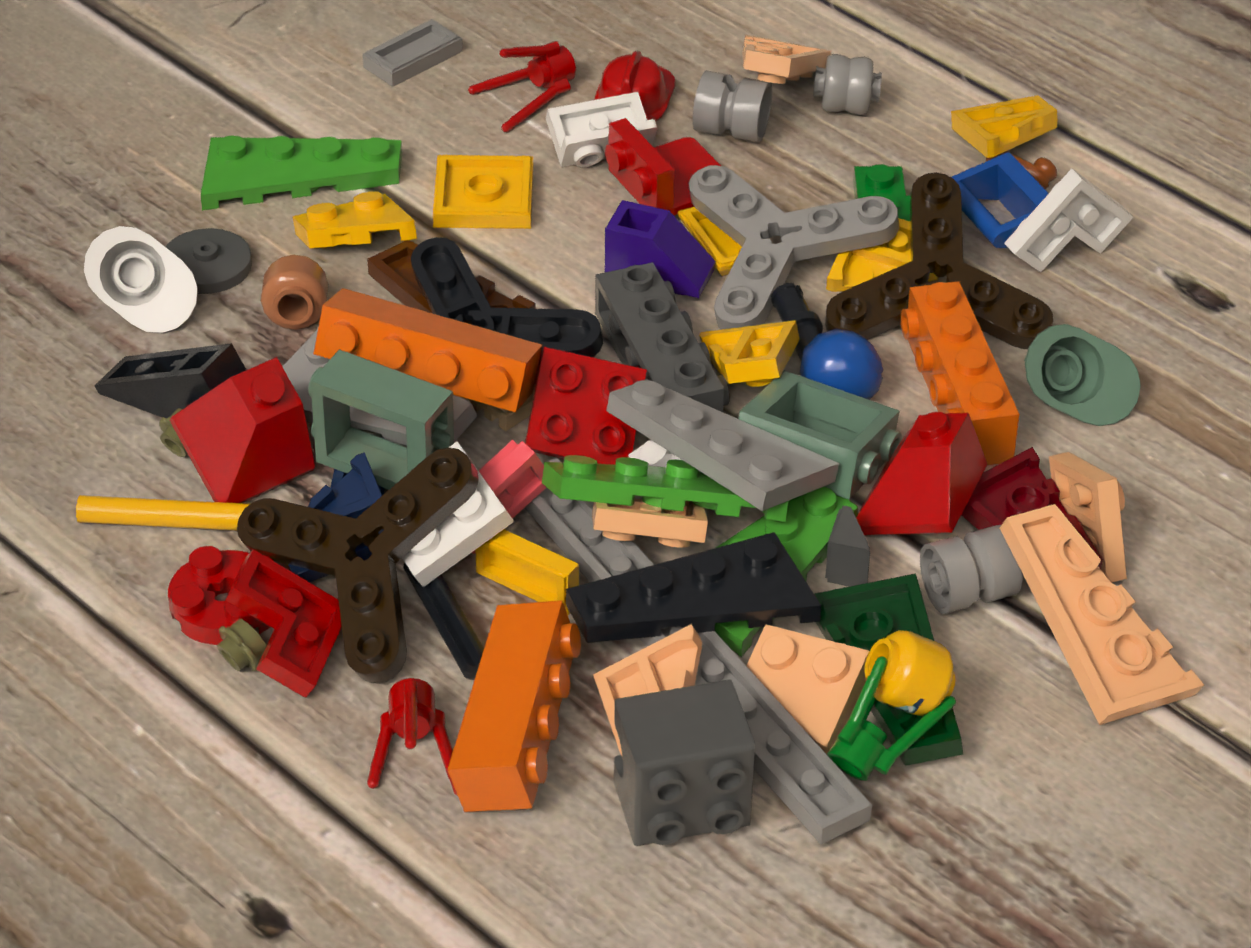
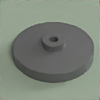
(215, 258)

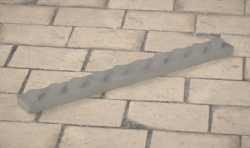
(783, 750)

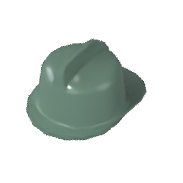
(1082, 375)

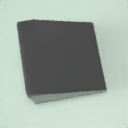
(847, 551)

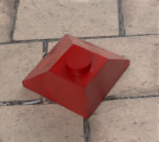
(247, 434)
(926, 478)

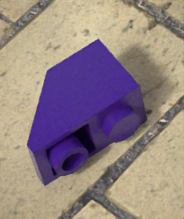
(651, 234)

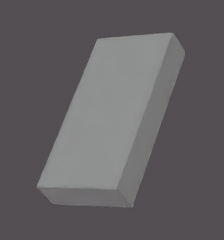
(412, 52)

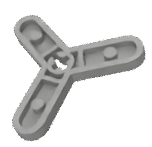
(804, 235)

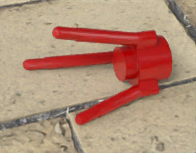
(549, 68)
(411, 717)

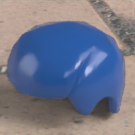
(843, 362)

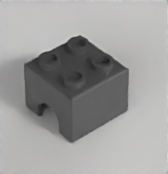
(684, 763)

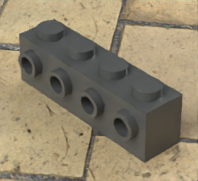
(654, 334)

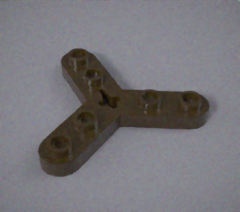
(938, 249)
(370, 587)

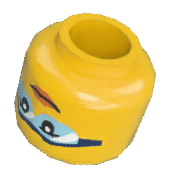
(916, 672)

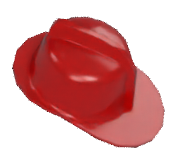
(641, 75)

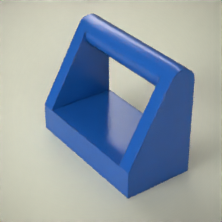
(1004, 181)

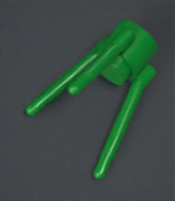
(860, 742)

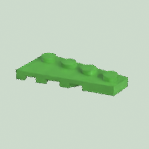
(299, 165)
(804, 538)

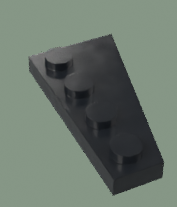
(720, 585)

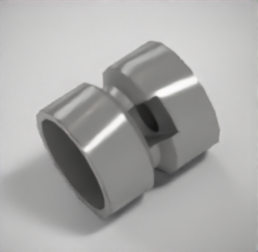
(732, 106)
(969, 569)

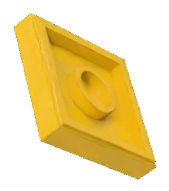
(483, 191)

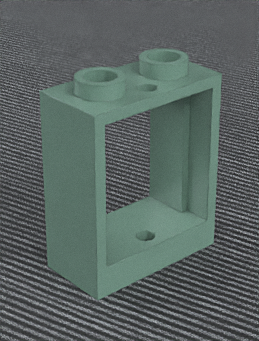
(386, 393)
(830, 423)

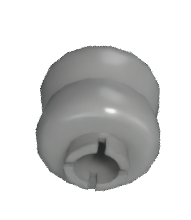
(847, 84)

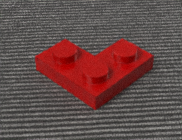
(302, 619)

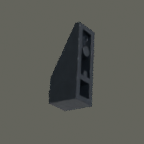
(169, 378)

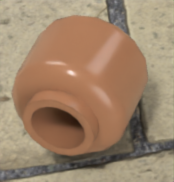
(294, 292)

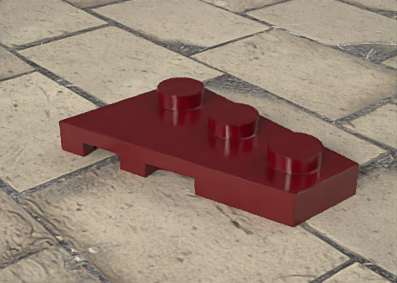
(1015, 489)

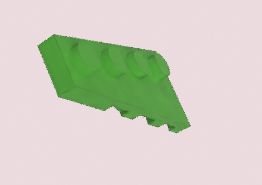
(661, 487)

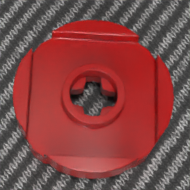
(195, 589)

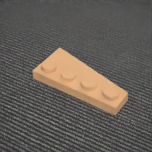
(1105, 642)

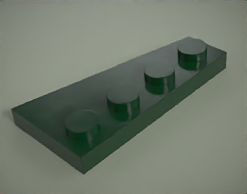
(872, 612)

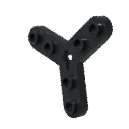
(455, 294)

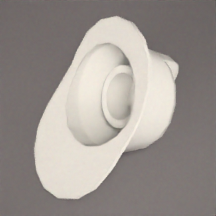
(140, 279)

